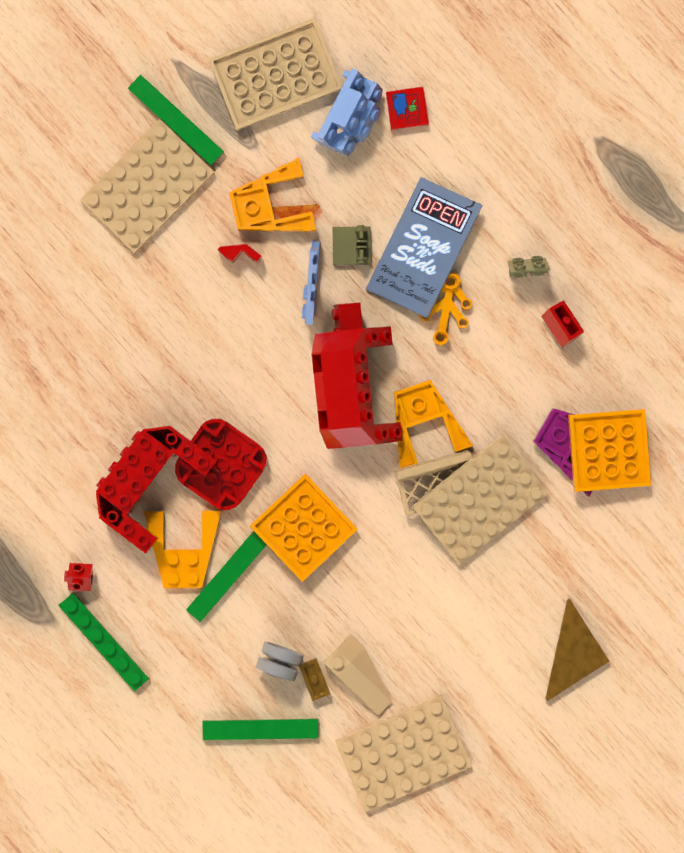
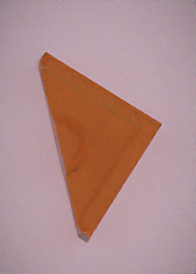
(287, 211)

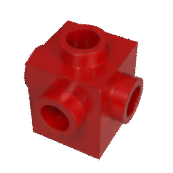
(79, 576)

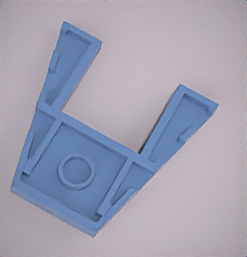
(310, 290)

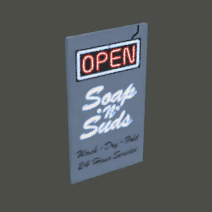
(424, 247)

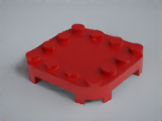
(237, 468)

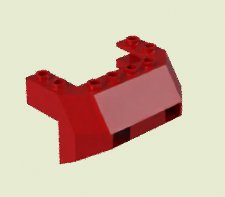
(345, 390)

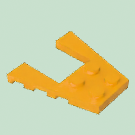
(253, 205)
(418, 405)
(183, 566)

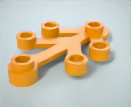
(447, 306)

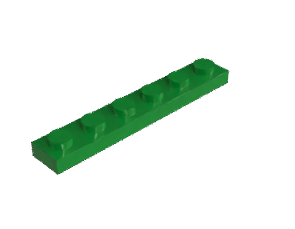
(103, 641)

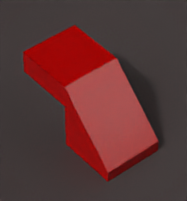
(234, 251)

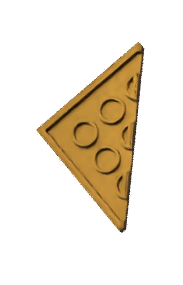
(575, 653)

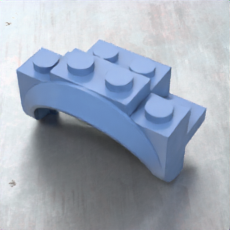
(352, 113)

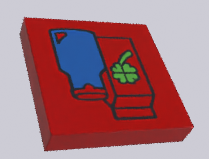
(407, 108)

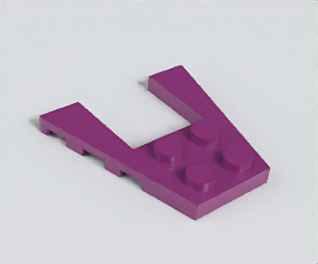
(554, 441)

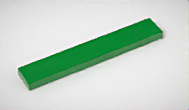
(176, 120)
(226, 577)
(260, 729)

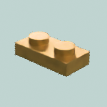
(314, 679)

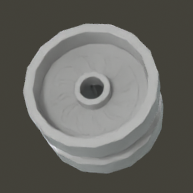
(279, 661)

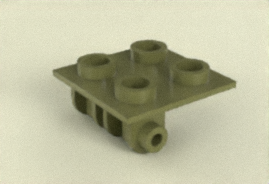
(352, 245)
(536, 264)

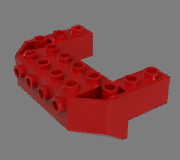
(134, 474)

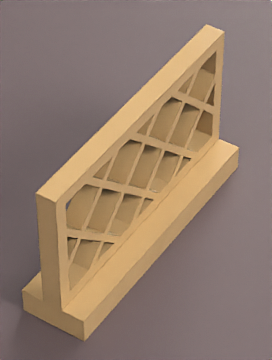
(424, 468)

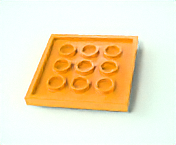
(609, 450)
(303, 527)

